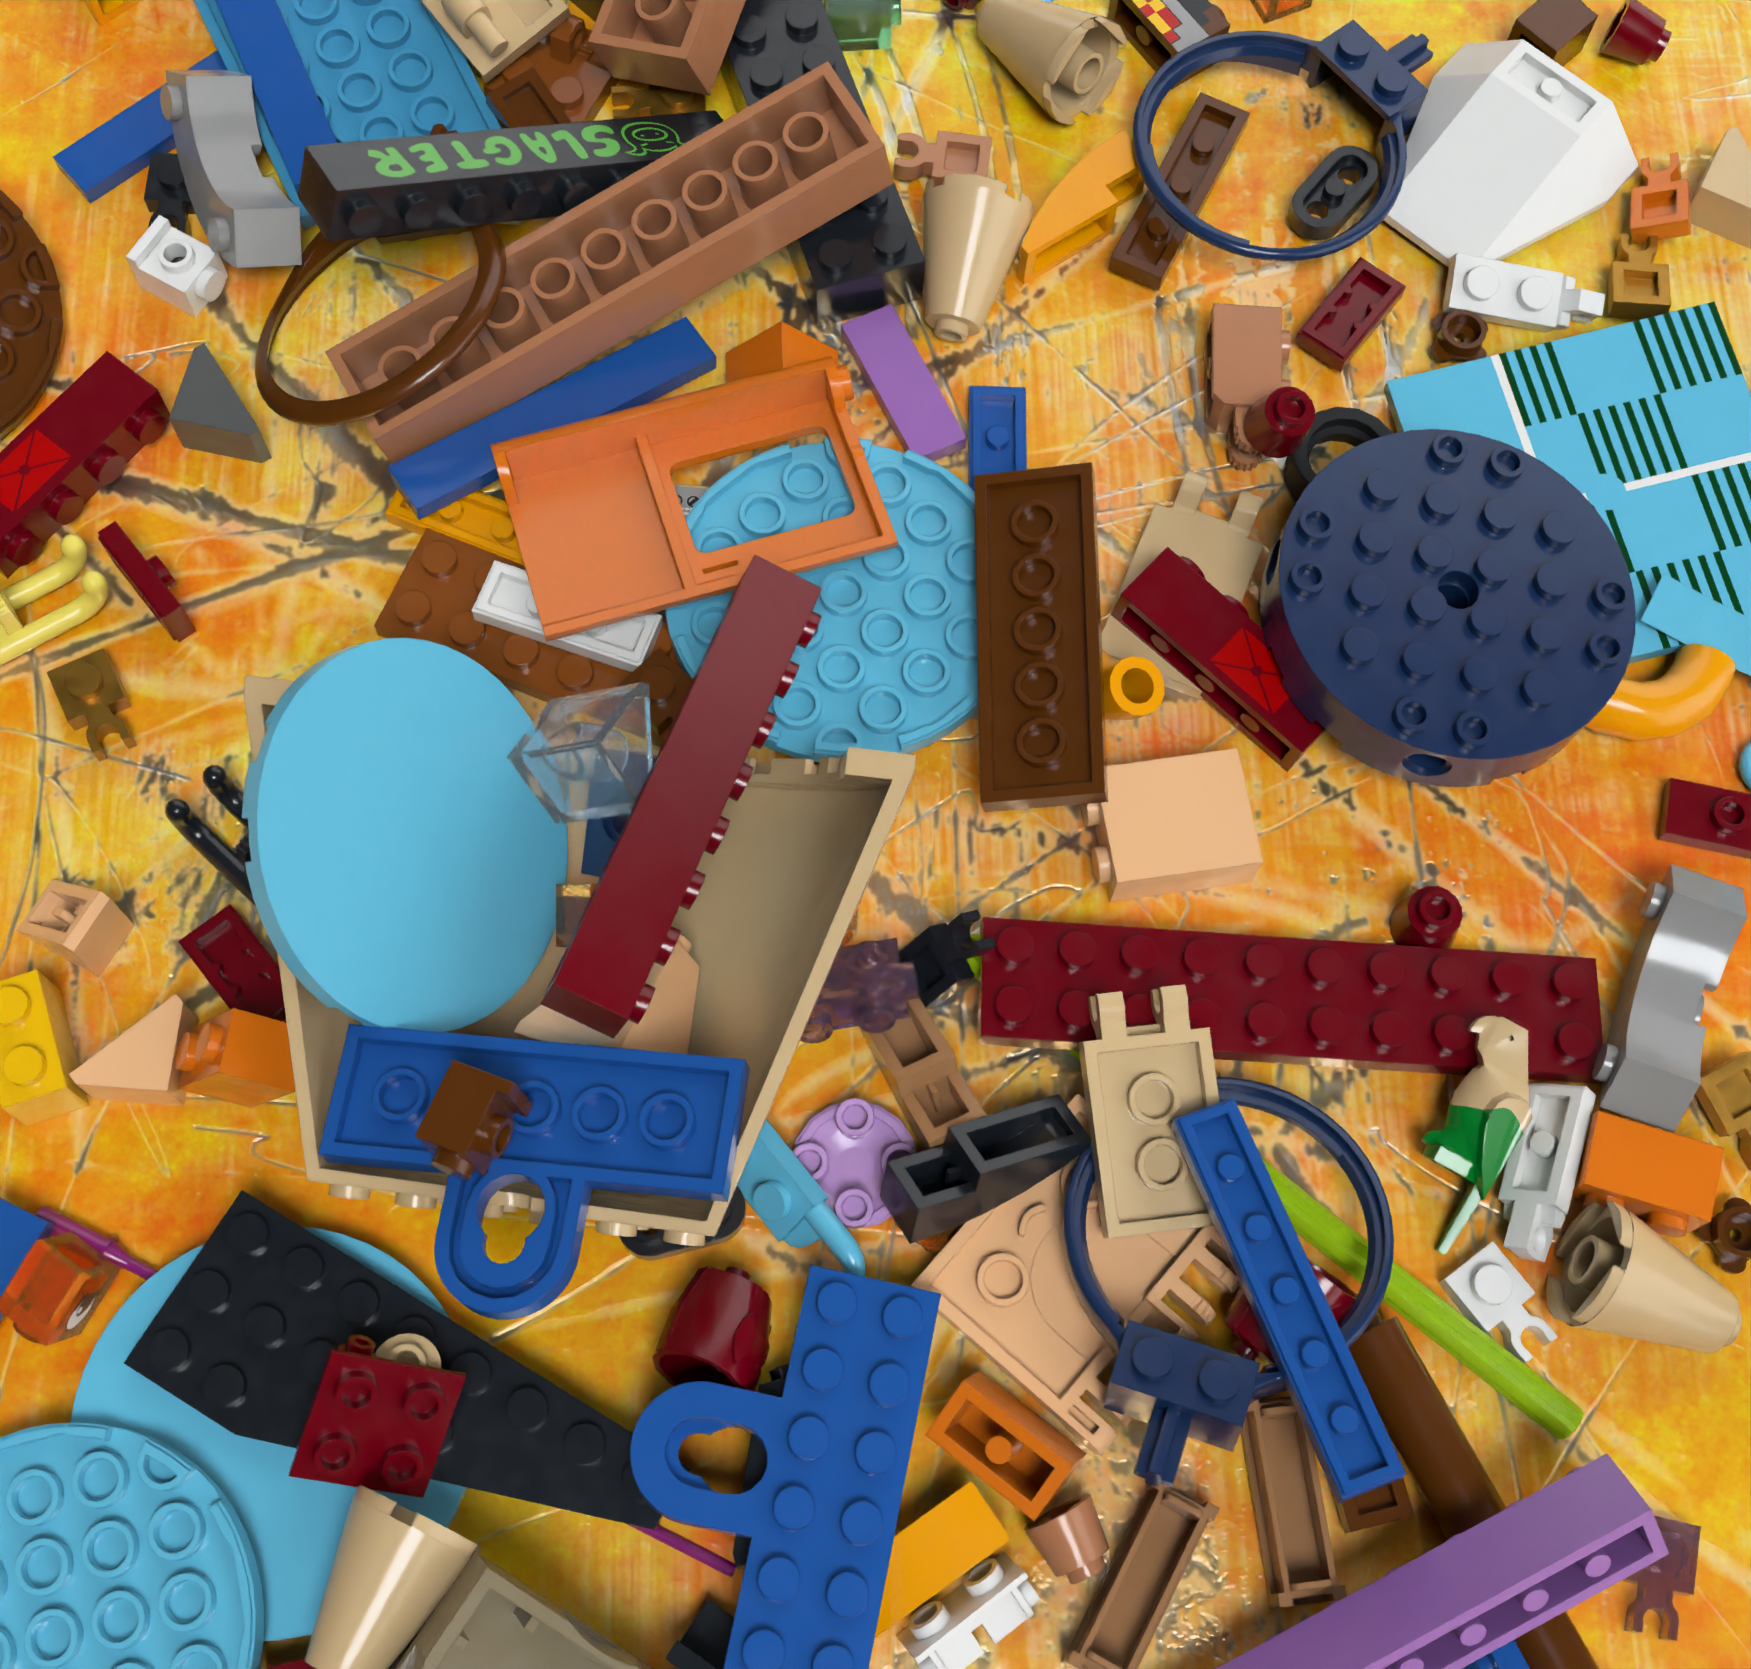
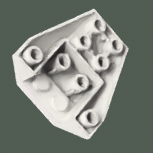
(1507, 154)

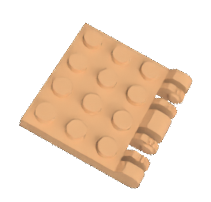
(1015, 1301)

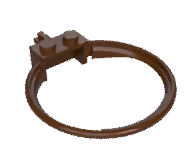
(315, 260)

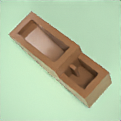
(923, 1076)

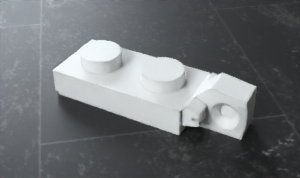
(1518, 294)
(1545, 1167)

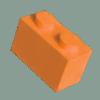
(236, 1059)
(1650, 1173)
(1005, 1444)

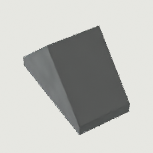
(212, 416)

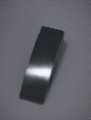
(981, 1166)

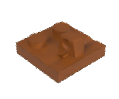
(567, 69)

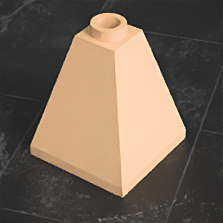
(662, 1028)

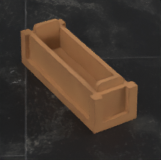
(1288, 1506)
(1140, 1581)

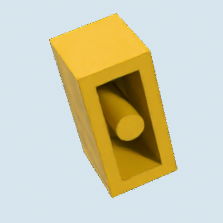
(36, 1051)

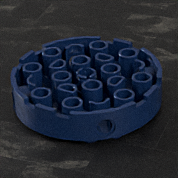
(1447, 607)

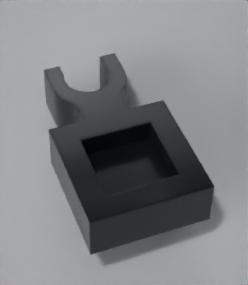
(167, 192)
(942, 957)

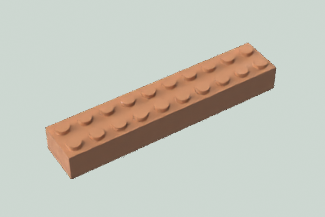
(626, 258)

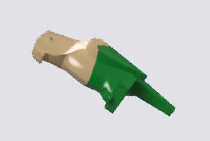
(1483, 1116)

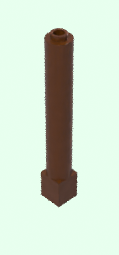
(1447, 1466)

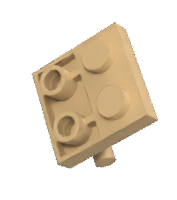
(496, 31)

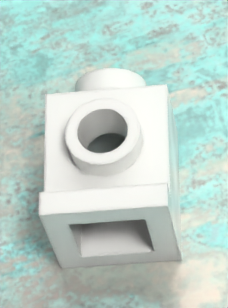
(177, 267)

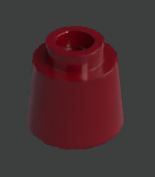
(1636, 34)
(1279, 422)
(1426, 918)

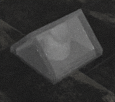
(588, 753)

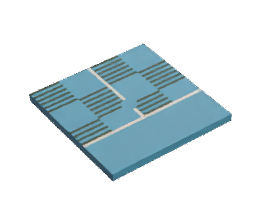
(1637, 421)

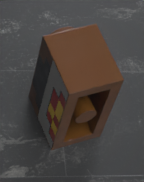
(1167, 26)

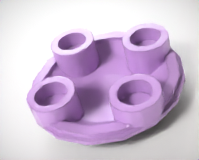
(848, 1157)

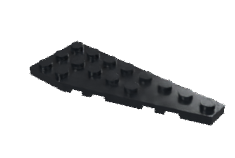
(271, 1300)

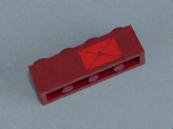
(72, 454)
(1218, 651)

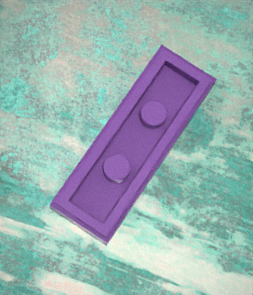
(902, 384)

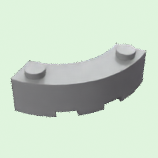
(216, 148)
(1654, 1036)

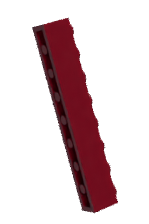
(683, 800)

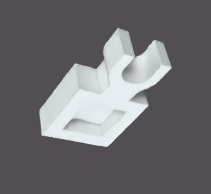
(1492, 1295)

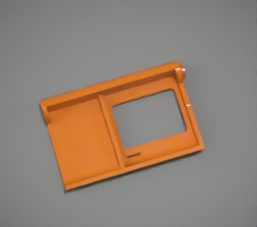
(606, 520)

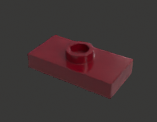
(1350, 314)
(149, 580)
(1706, 817)
(236, 964)

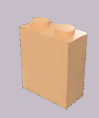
(1174, 826)

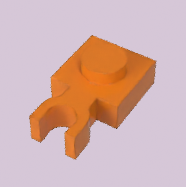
(1662, 204)

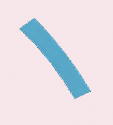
(1699, 620)

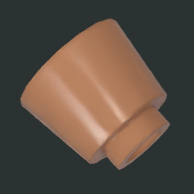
(1070, 1539)

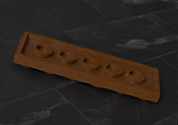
(1039, 639)

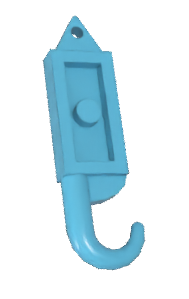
(793, 1201)

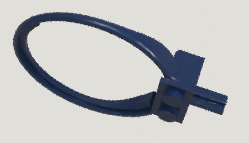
(1371, 71)
(1187, 1385)

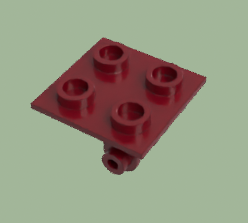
(376, 1421)

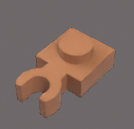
(950, 155)

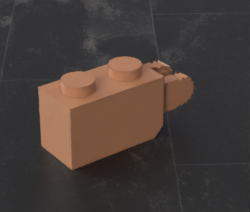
(1240, 367)

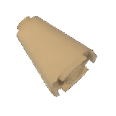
(1054, 52)
(968, 249)
(1638, 1285)
(383, 1583)

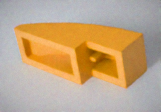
(1081, 206)
(938, 1551)

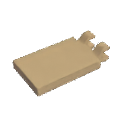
(1213, 544)
(1133, 1092)

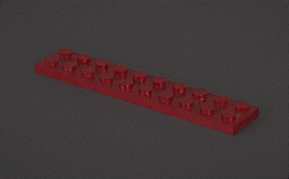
(1291, 996)

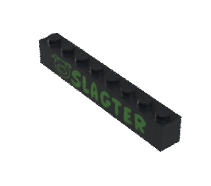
(480, 175)

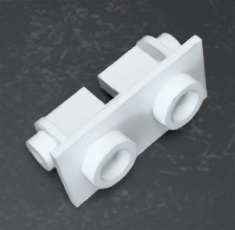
(990, 1596)

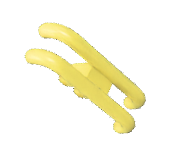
(19, 639)

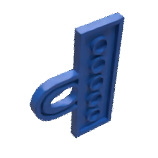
(594, 1124)
(831, 1477)

